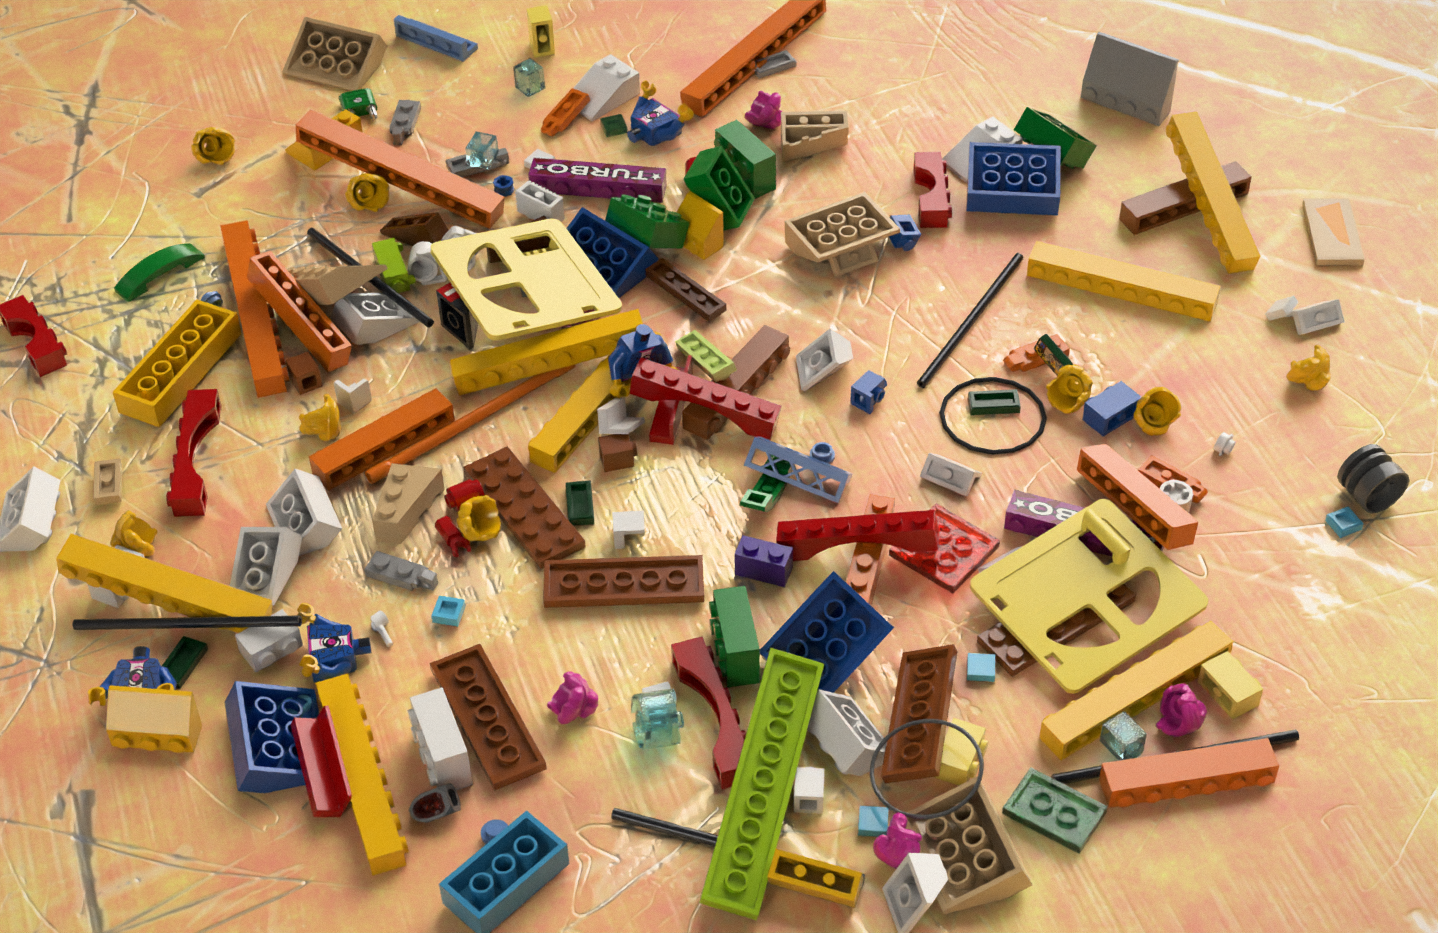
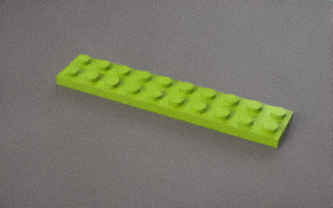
(762, 785)

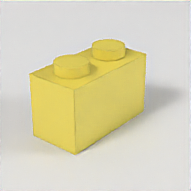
(540, 31)
(1230, 685)
(959, 754)

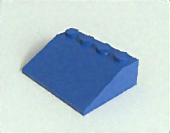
(1013, 178)
(612, 252)
(833, 629)
(263, 735)

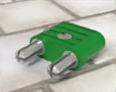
(359, 102)

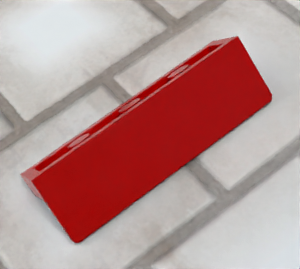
(669, 415)
(322, 764)

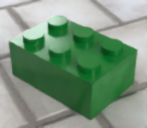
(1044, 129)
(750, 157)
(720, 184)
(647, 221)
(735, 636)

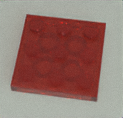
(960, 552)

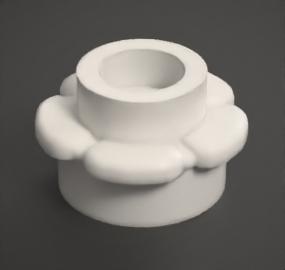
(1224, 444)

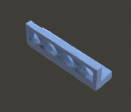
(434, 38)
(805, 461)

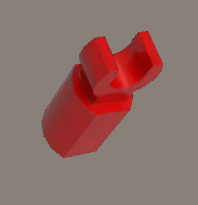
(451, 535)

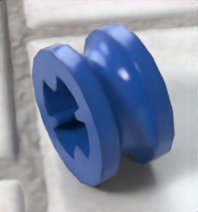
(503, 185)

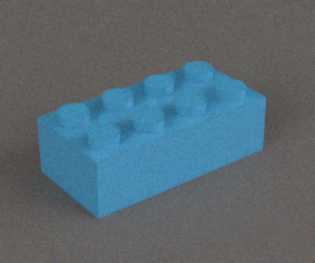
(504, 873)

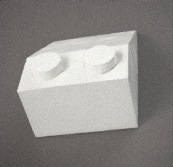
(608, 86)
(988, 132)
(370, 317)
(265, 560)

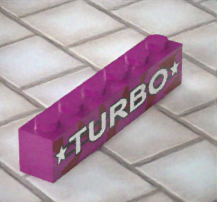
(598, 179)
(1038, 514)

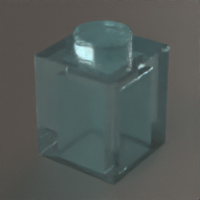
(529, 77)
(482, 150)
(1123, 737)

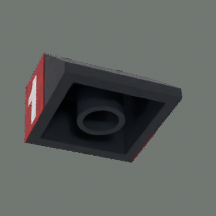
(456, 316)

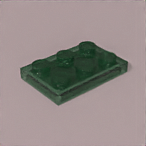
(1054, 810)

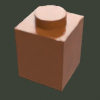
(304, 373)
(617, 452)

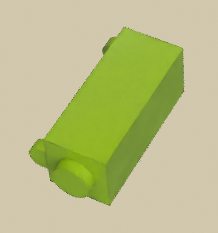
(396, 276)

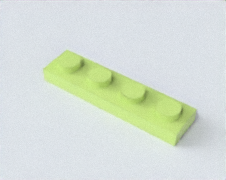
(706, 356)

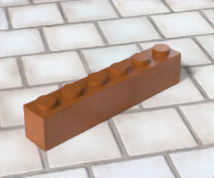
(1174, 201)
(753, 365)

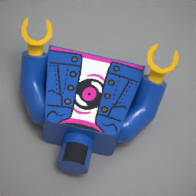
(655, 121)
(628, 352)
(330, 646)
(135, 672)

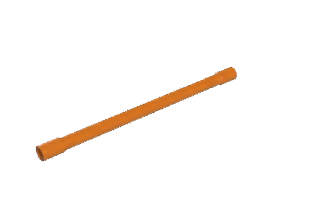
(382, 469)

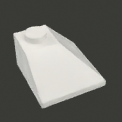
(823, 358)
(914, 888)

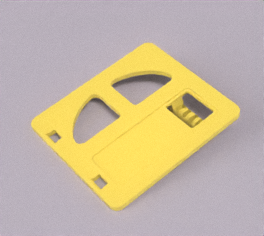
(554, 278)
(1061, 577)

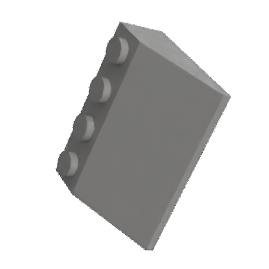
(1130, 79)

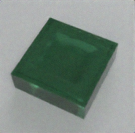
(613, 125)

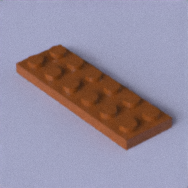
(525, 507)
(623, 581)
(1016, 658)
(920, 694)
(488, 717)

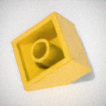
(705, 226)

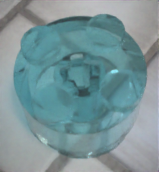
(656, 719)

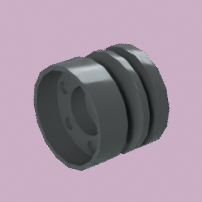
(1373, 478)

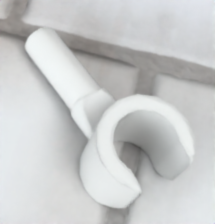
(378, 622)

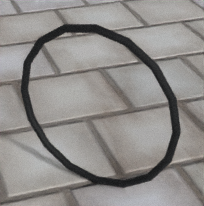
(983, 450)

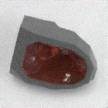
(435, 804)

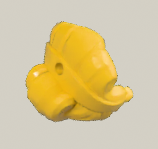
(218, 148)
(373, 193)
(1312, 371)
(1069, 389)
(1161, 407)
(322, 421)
(479, 519)
(134, 534)

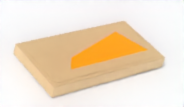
(1333, 232)

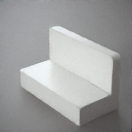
(1317, 316)
(613, 418)
(949, 473)

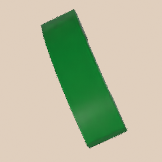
(135, 280)
(767, 489)

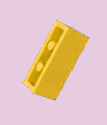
(815, 878)

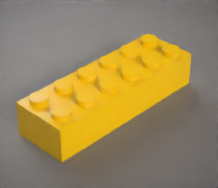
(177, 363)

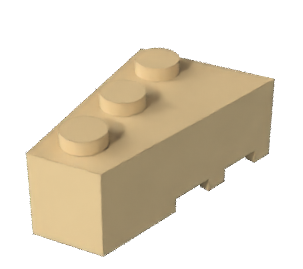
(812, 132)
(403, 500)

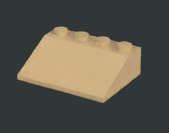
(334, 54)
(838, 228)
(331, 284)
(972, 849)

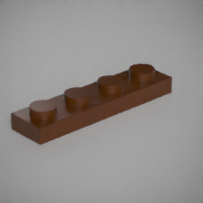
(685, 289)

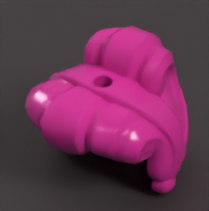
(765, 111)
(573, 699)
(1181, 711)
(897, 842)

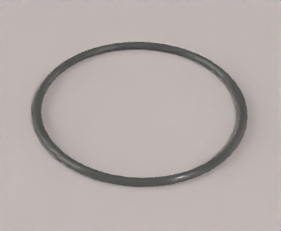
(937, 815)

